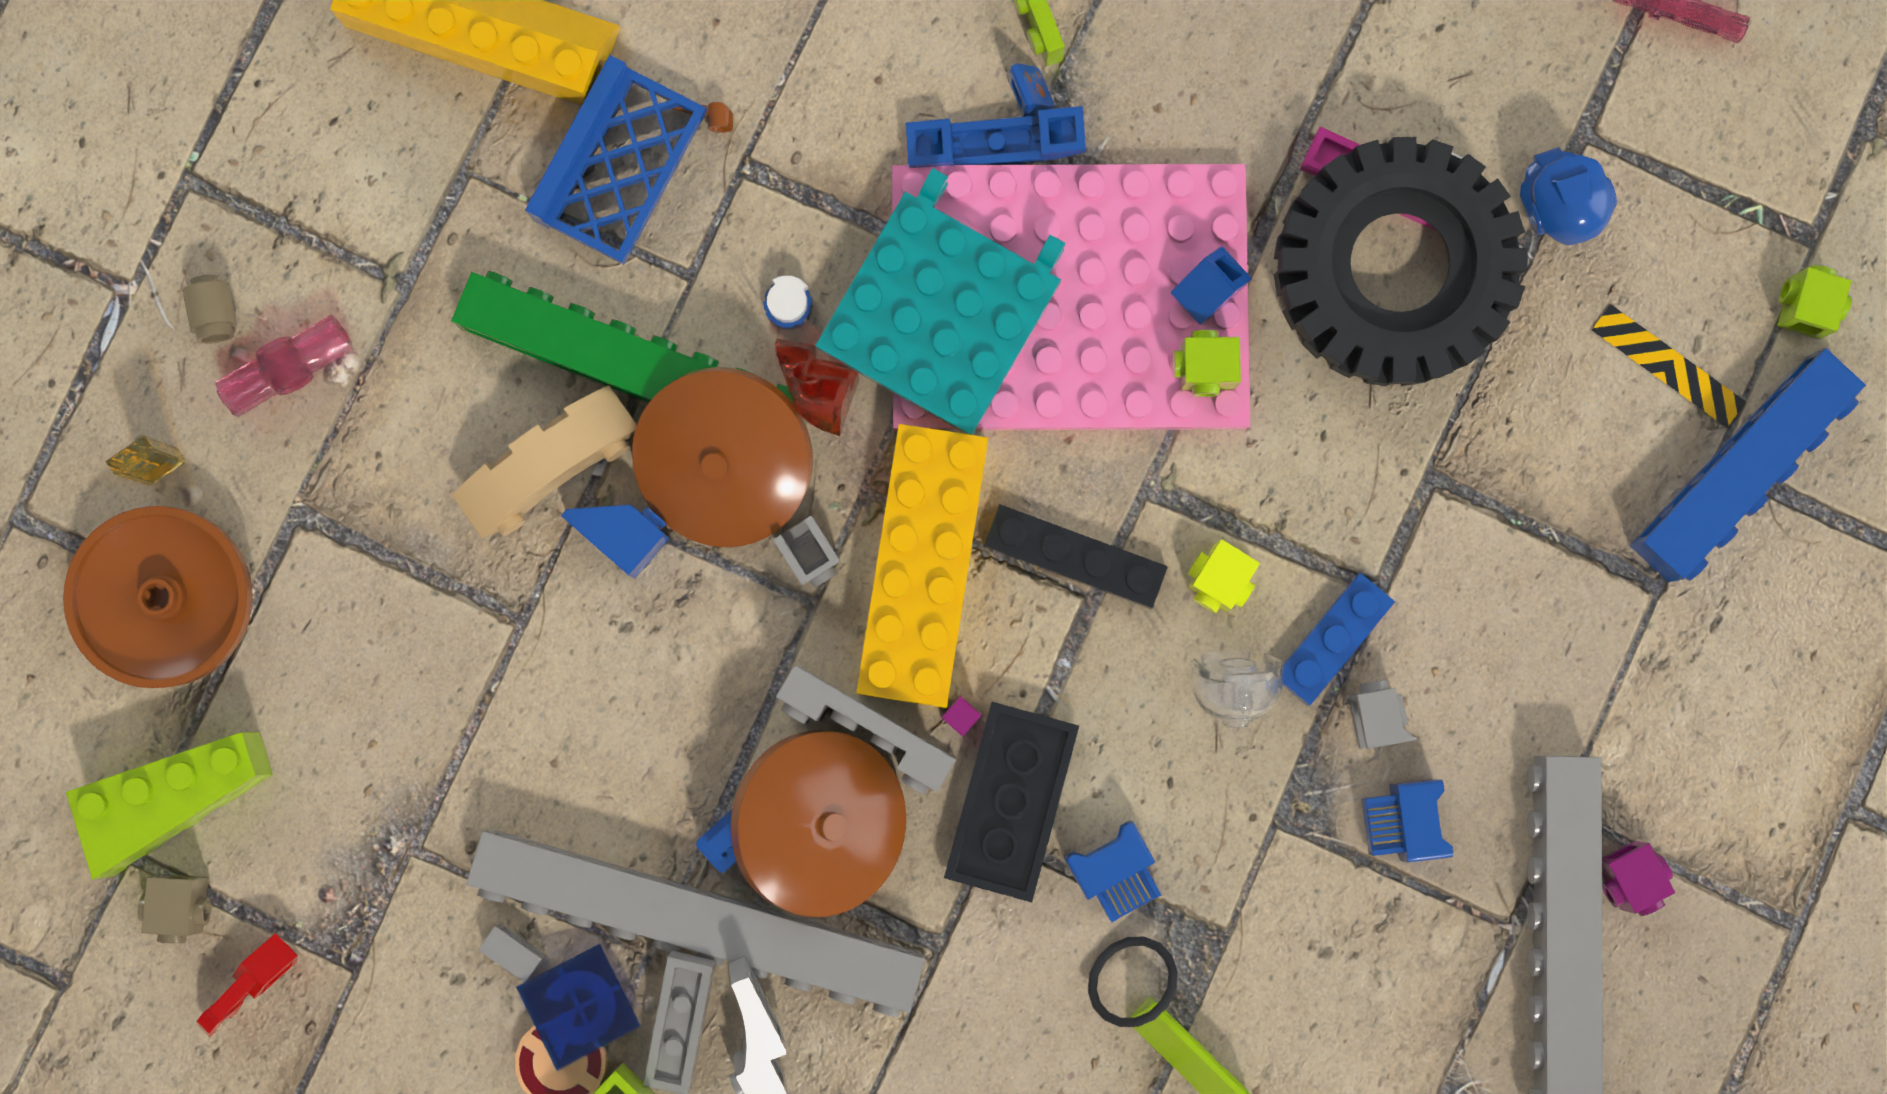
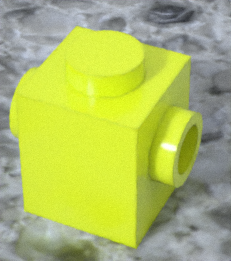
(1222, 577)

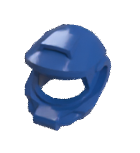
(1567, 196)

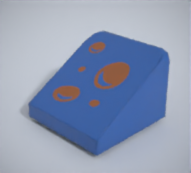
(1029, 89)

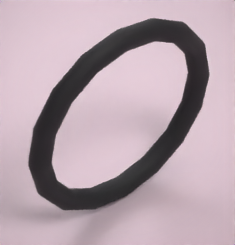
(1155, 1011)

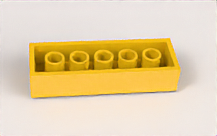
(922, 566)

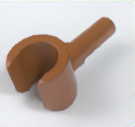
(719, 117)

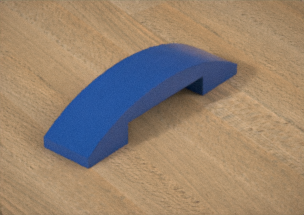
(998, 141)

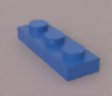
(1334, 638)

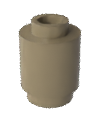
(209, 309)

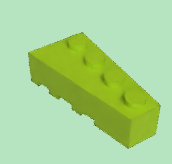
(150, 804)

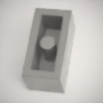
(512, 952)

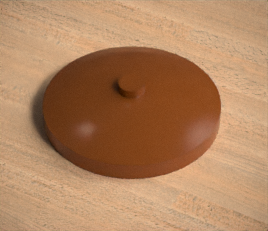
(722, 457)
(157, 597)
(818, 823)

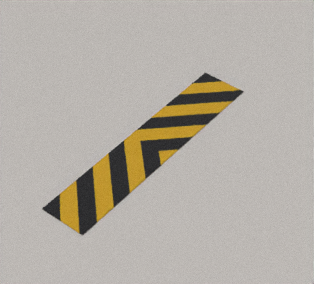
(1668, 366)

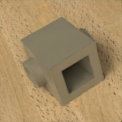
(174, 907)

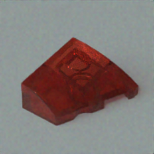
(817, 387)

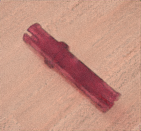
(1696, 15)

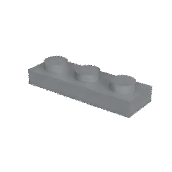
(679, 1022)

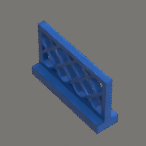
(581, 144)

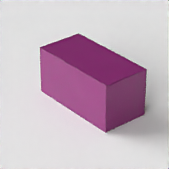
(961, 716)

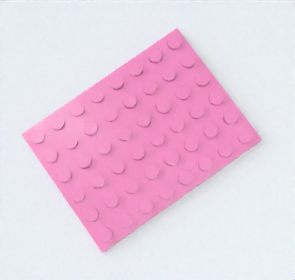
(1112, 324)

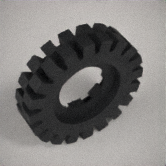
(1481, 251)

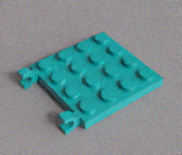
(940, 310)

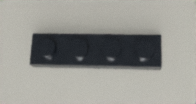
(1075, 556)

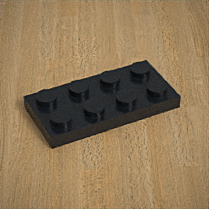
(1011, 802)

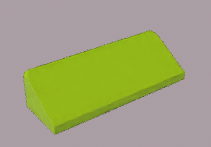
(1186, 1053)

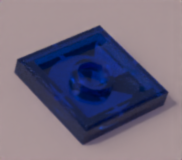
(578, 1007)

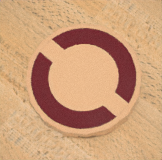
(539, 1075)

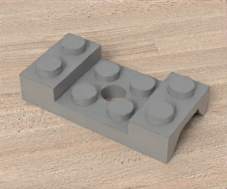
(811, 697)

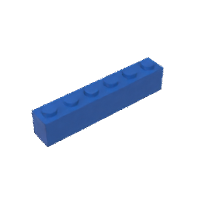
(1748, 466)

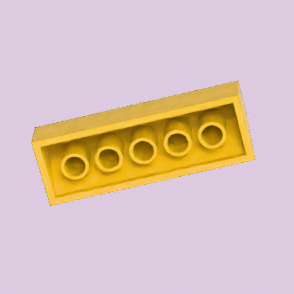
(508, 39)

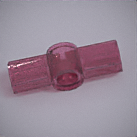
(284, 366)

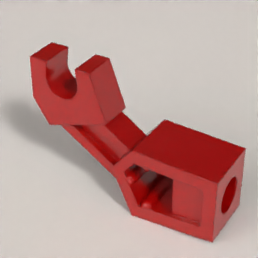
(252, 977)

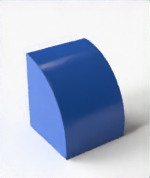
(1211, 285)

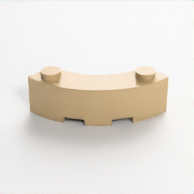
(543, 460)

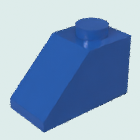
(621, 533)

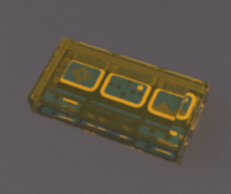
(146, 460)

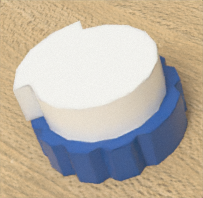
(788, 302)

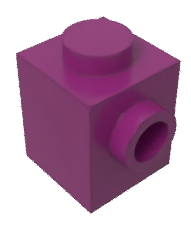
(1636, 879)

